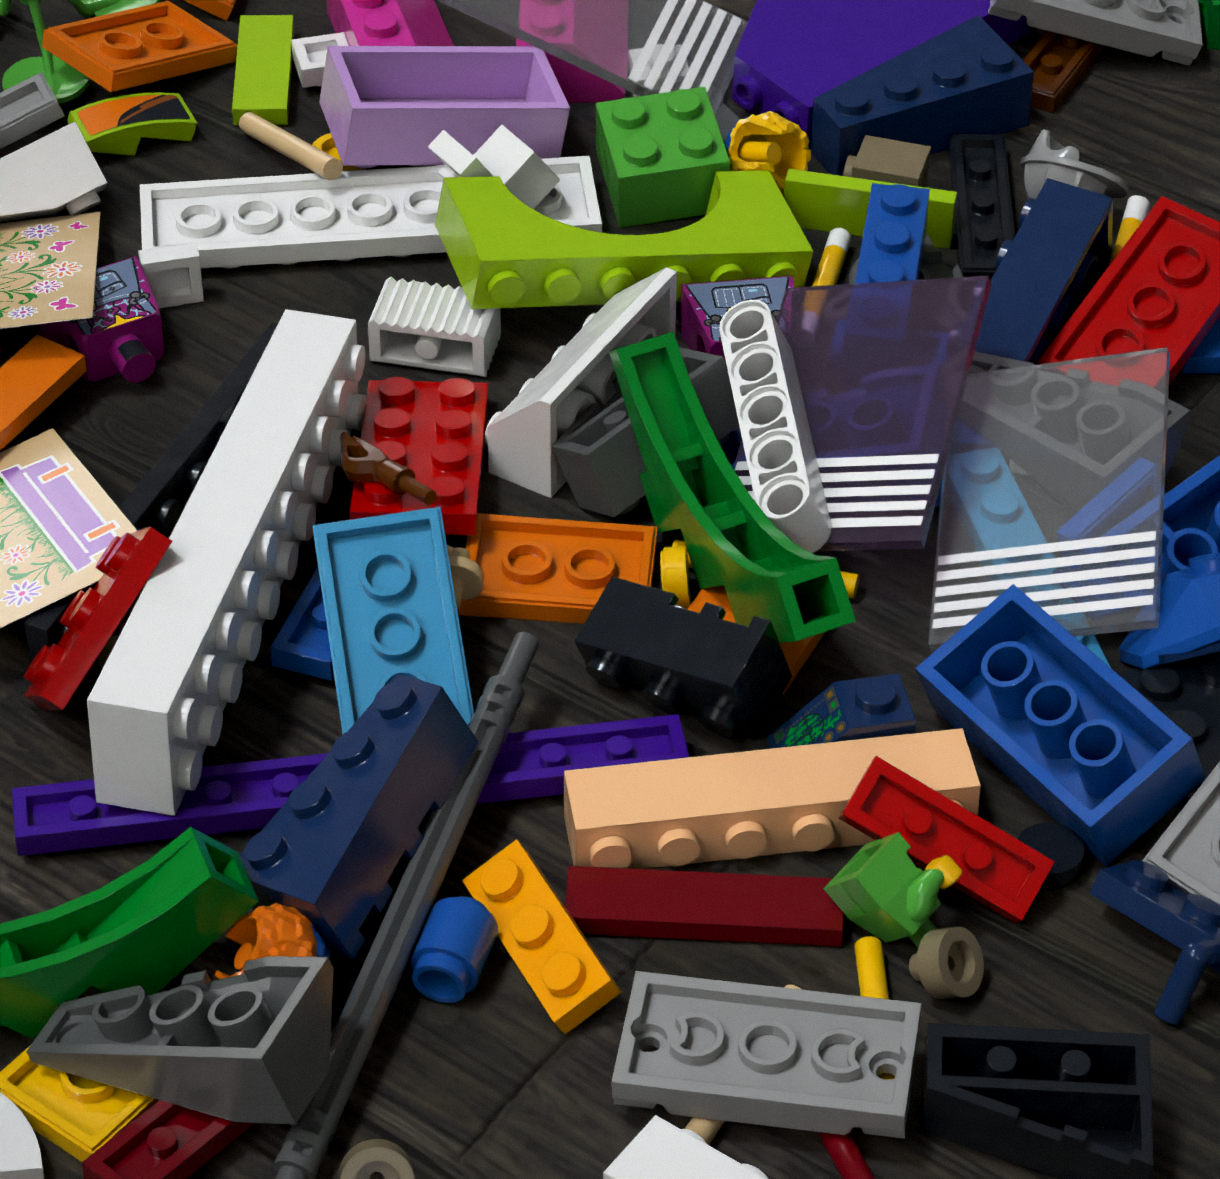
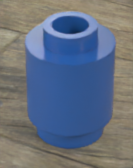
(453, 949)

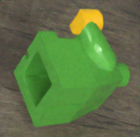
(887, 891)

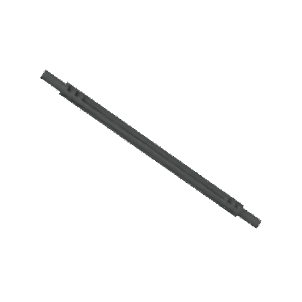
(395, 940)

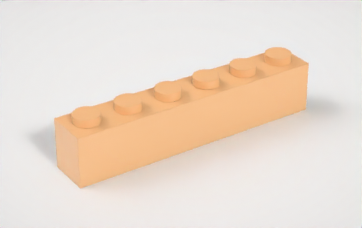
(746, 800)

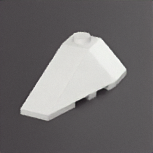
(50, 177)

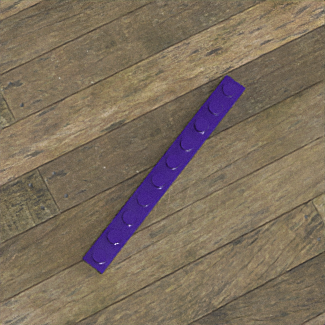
(252, 792)

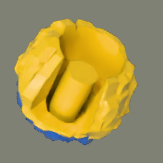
(768, 144)

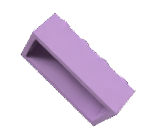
(397, 99)

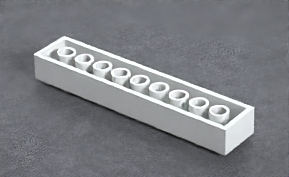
(226, 565)

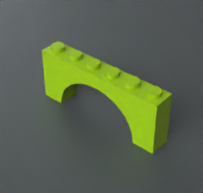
(525, 259)

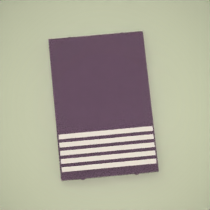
(881, 398)

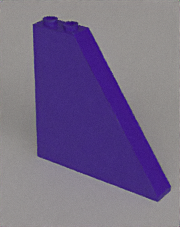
(812, 46)

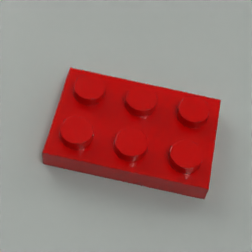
(94, 617)

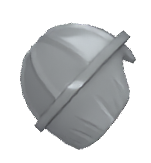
(1062, 164)

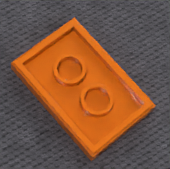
(139, 46)
(553, 565)

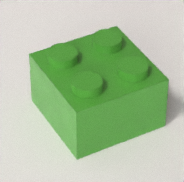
(659, 155)

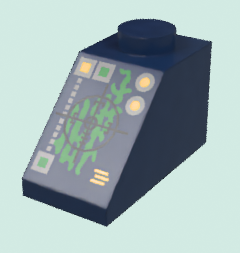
(850, 712)

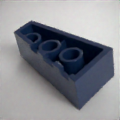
(940, 88)
(1046, 270)
(361, 812)

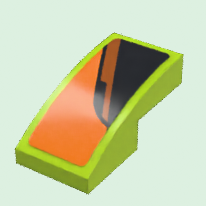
(121, 121)

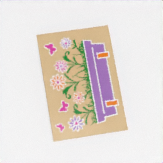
(48, 269)
(50, 525)

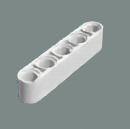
(774, 424)

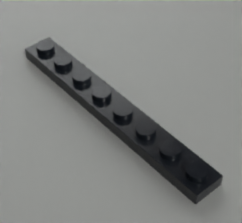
(167, 486)

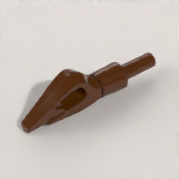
(368, 464)

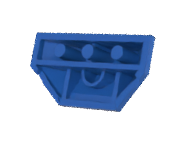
(1186, 618)

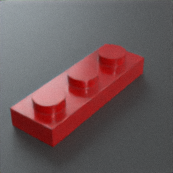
(993, 863)

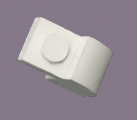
(499, 156)

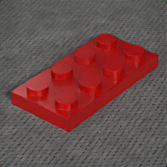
(1152, 294)
(436, 434)

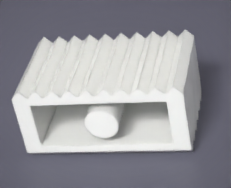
(432, 329)

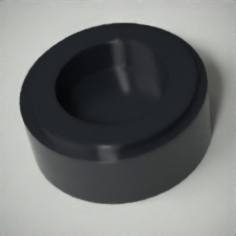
(1061, 846)

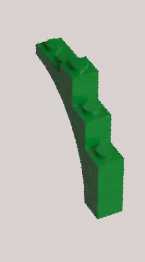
(722, 526)
(123, 934)

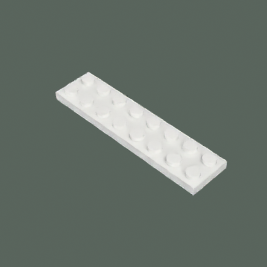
(325, 219)

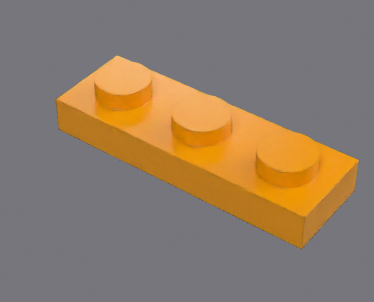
(542, 937)

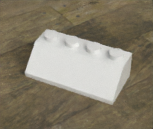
(574, 379)

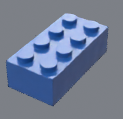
(1061, 724)

